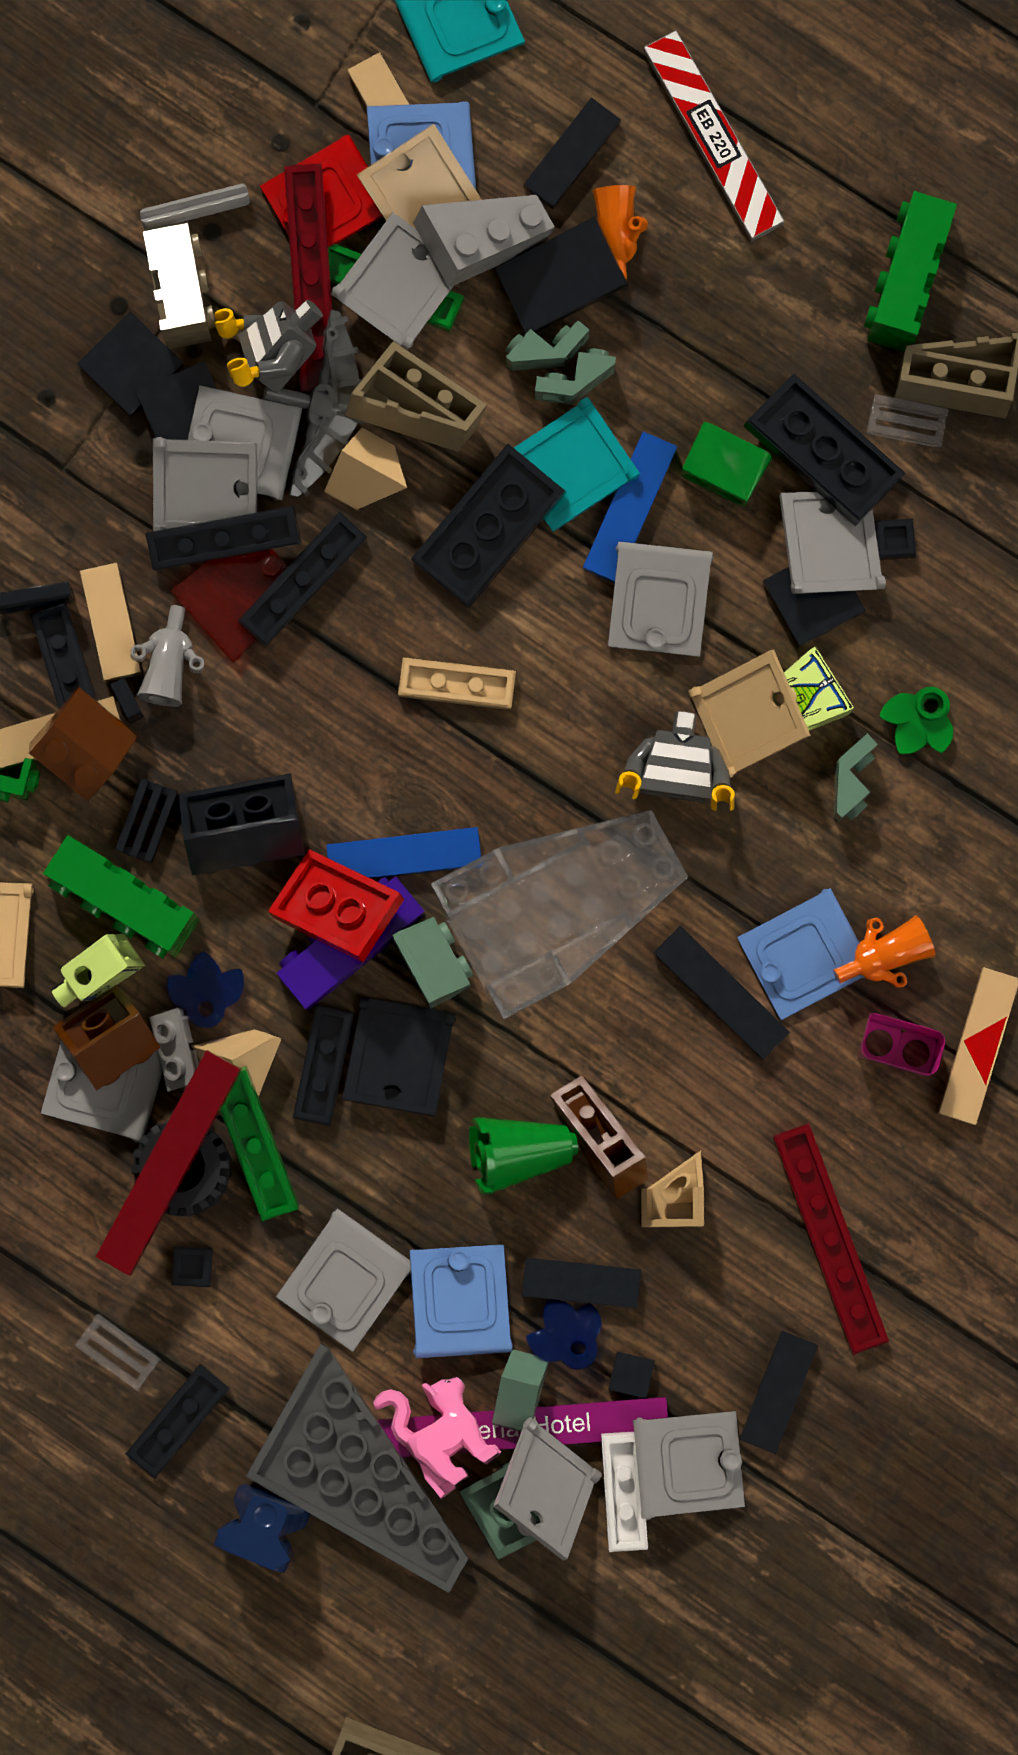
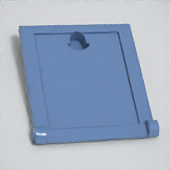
(396, 124)
(804, 951)
(460, 1309)

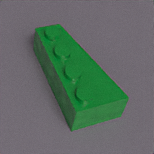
(911, 271)
(121, 897)

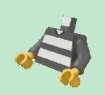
(272, 342)
(678, 766)

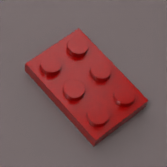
(336, 905)

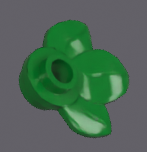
(916, 725)

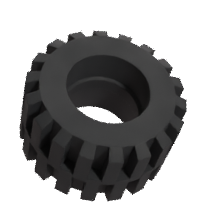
(213, 1182)

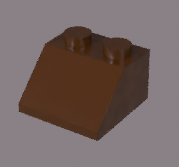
(82, 743)
(107, 1037)

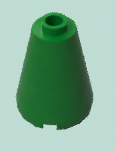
(517, 1151)

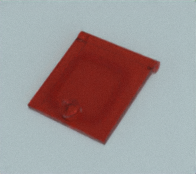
(224, 591)

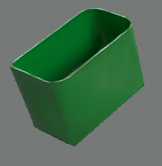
(725, 464)

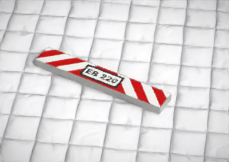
(713, 136)

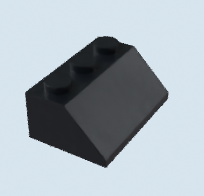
(241, 824)

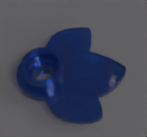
(203, 985)
(562, 1330)

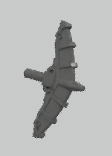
(324, 406)

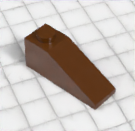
(601, 1137)

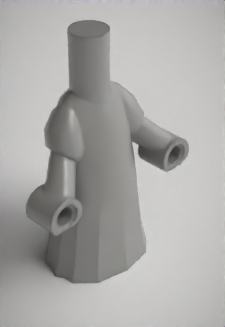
(165, 669)

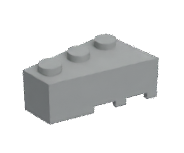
(481, 233)

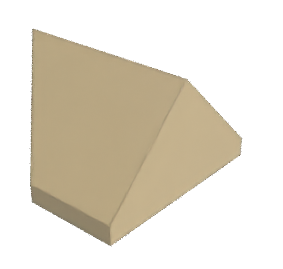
(365, 471)
(247, 1049)
(676, 1197)

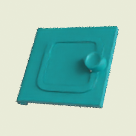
(458, 32)
(581, 458)

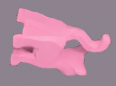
(444, 1438)

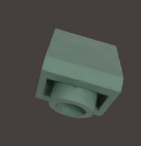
(535, 353)
(591, 370)
(848, 789)

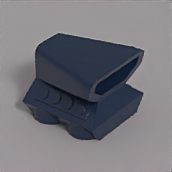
(262, 1528)

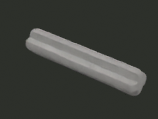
(194, 207)

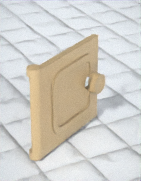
(430, 179)
(743, 716)
(14, 931)

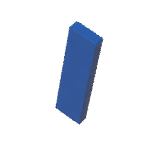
(630, 505)
(408, 853)

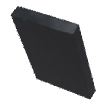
(561, 276)

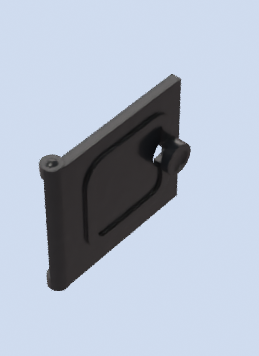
(400, 1049)

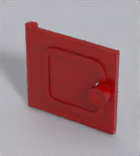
(346, 199)

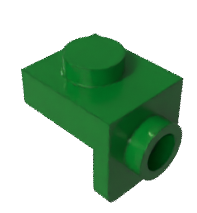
(20, 787)

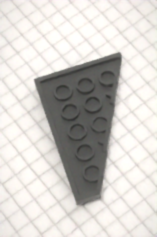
(347, 1472)

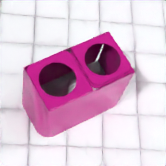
(913, 1032)

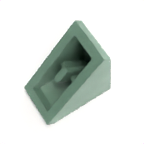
(519, 1390)

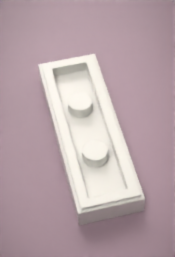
(622, 1494)

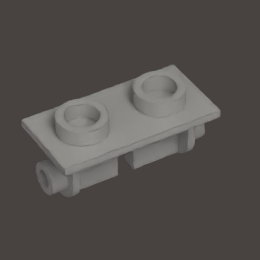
(176, 1058)

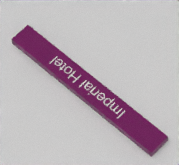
(565, 1422)

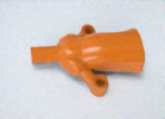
(618, 222)
(898, 948)

